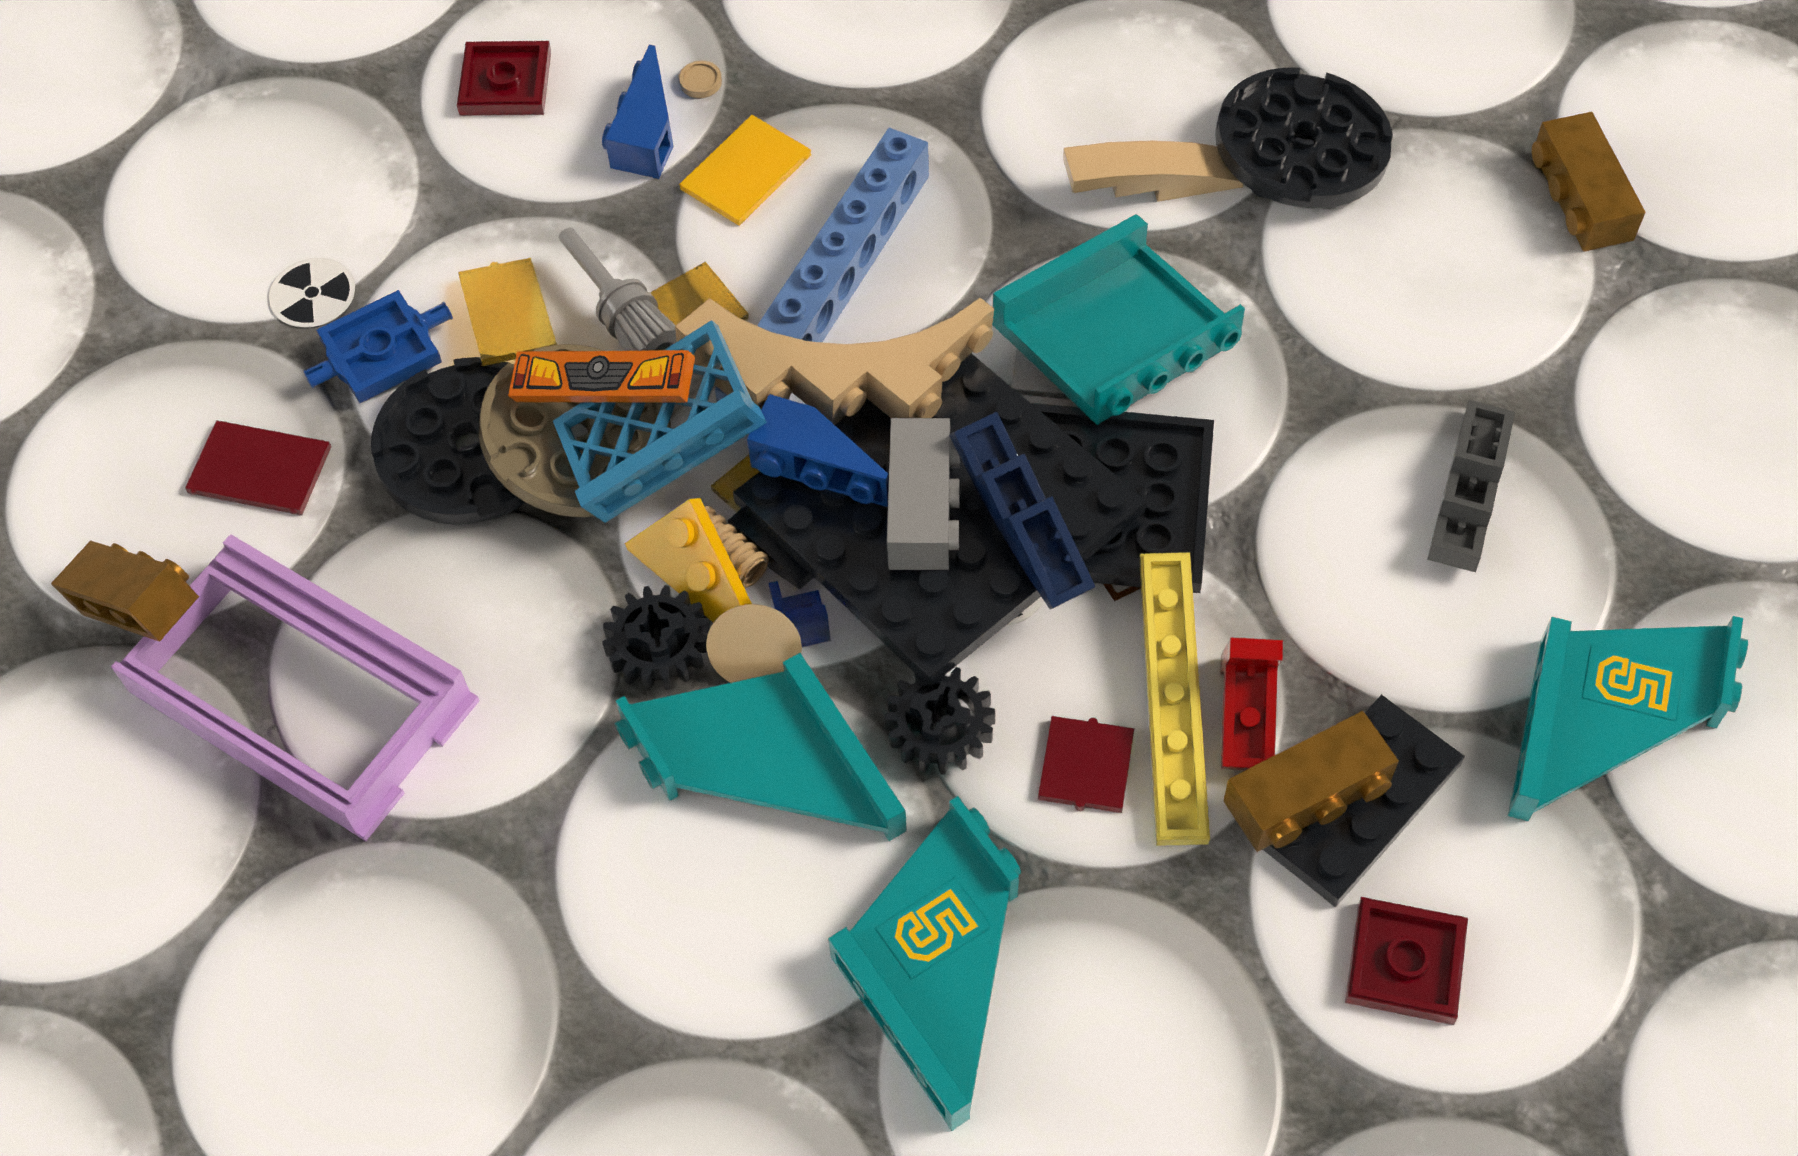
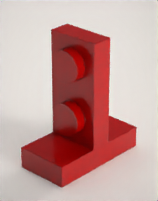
(1249, 701)

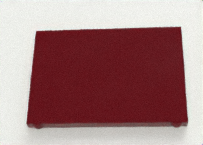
(258, 467)

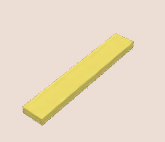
(1174, 700)

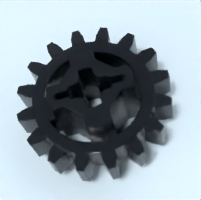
(632, 641)
(954, 734)

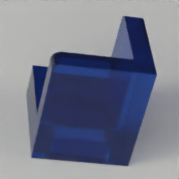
(805, 613)

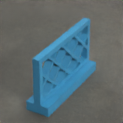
(668, 450)

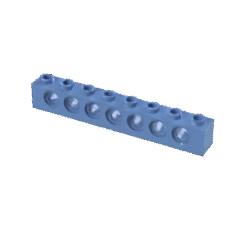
(849, 240)

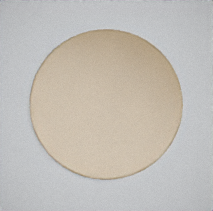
(751, 642)

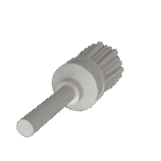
(623, 305)

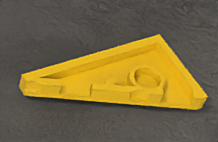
(692, 558)

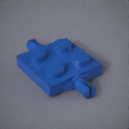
(378, 346)

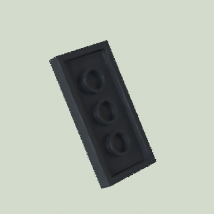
(1340, 853)

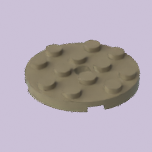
(527, 450)

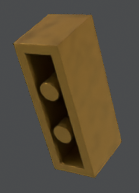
(1587, 181)
(126, 589)
(1311, 782)

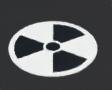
(311, 292)

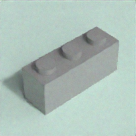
(921, 494)

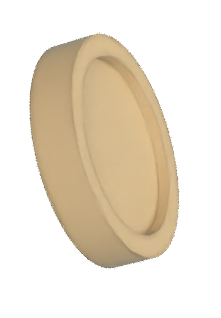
(700, 79)

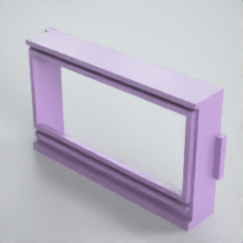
(342, 629)

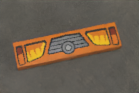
(602, 376)

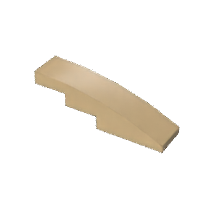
(1147, 166)

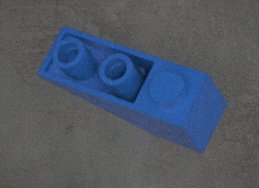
(641, 131)
(812, 450)

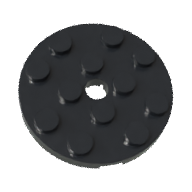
(1344, 121)
(418, 450)

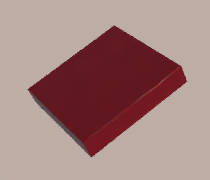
(504, 78)
(1407, 960)

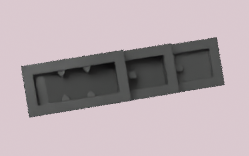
(1471, 486)

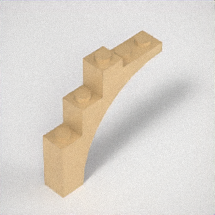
(894, 374)

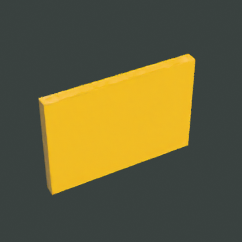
(745, 169)

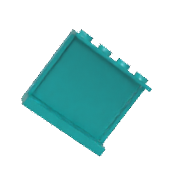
(1112, 321)

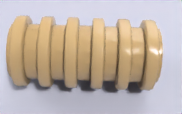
(743, 554)

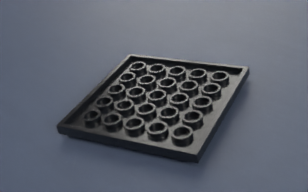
(941, 614)

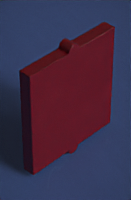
(1086, 764)

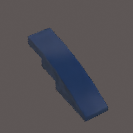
(1022, 512)

